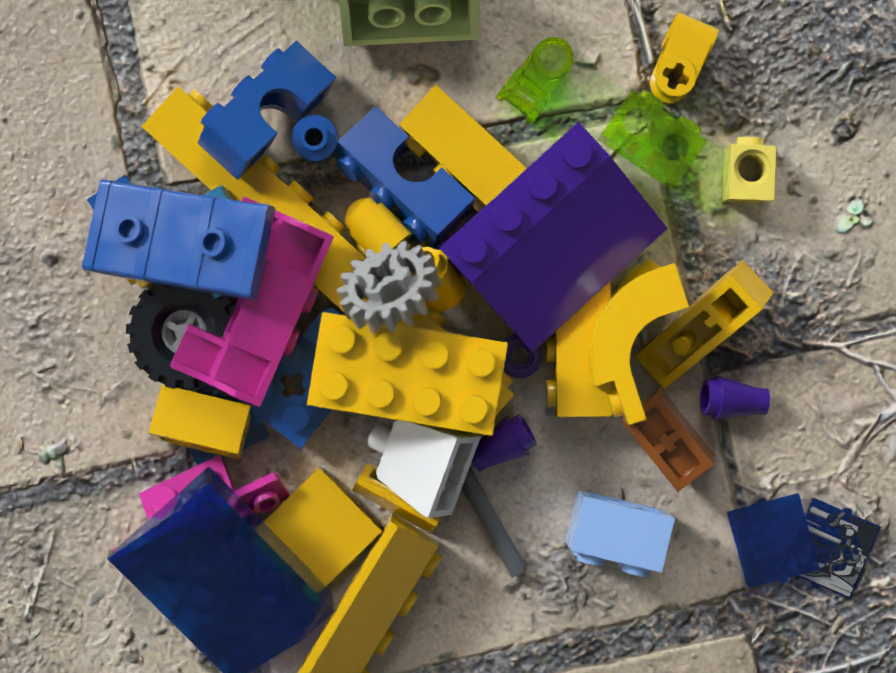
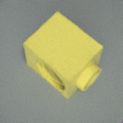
(742, 191)

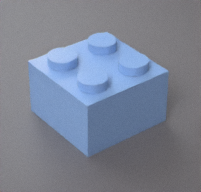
(619, 532)

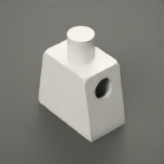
(424, 463)

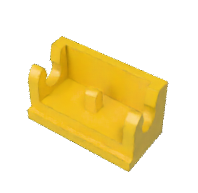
(200, 422)

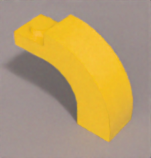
(616, 328)

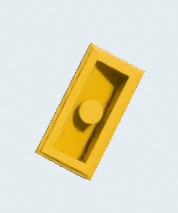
(375, 491)

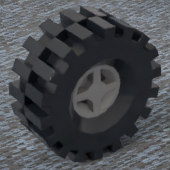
(160, 323)

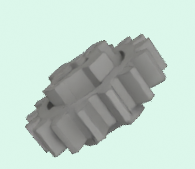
(389, 287)

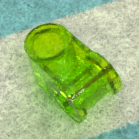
(535, 80)

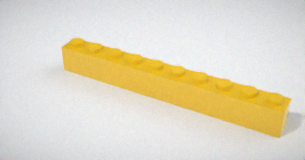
(178, 129)

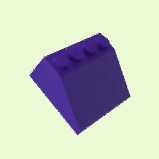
(554, 237)

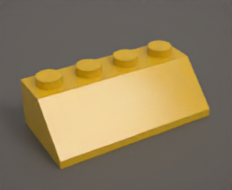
(373, 600)

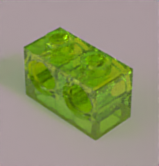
(646, 149)

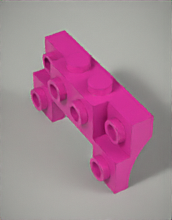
(260, 328)

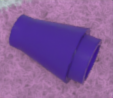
(731, 399)
(509, 441)

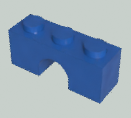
(289, 83)
(425, 207)

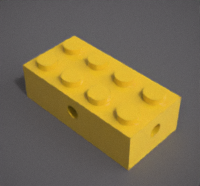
(408, 374)

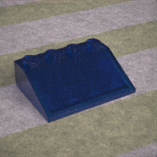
(223, 577)

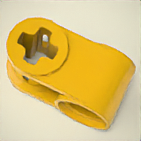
(683, 52)

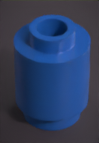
(325, 150)

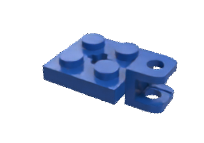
(291, 414)

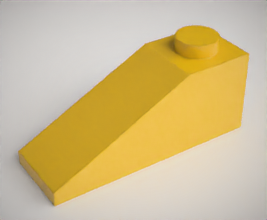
(705, 324)

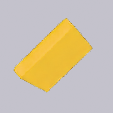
(323, 526)

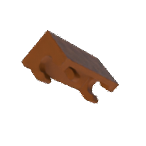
(671, 440)

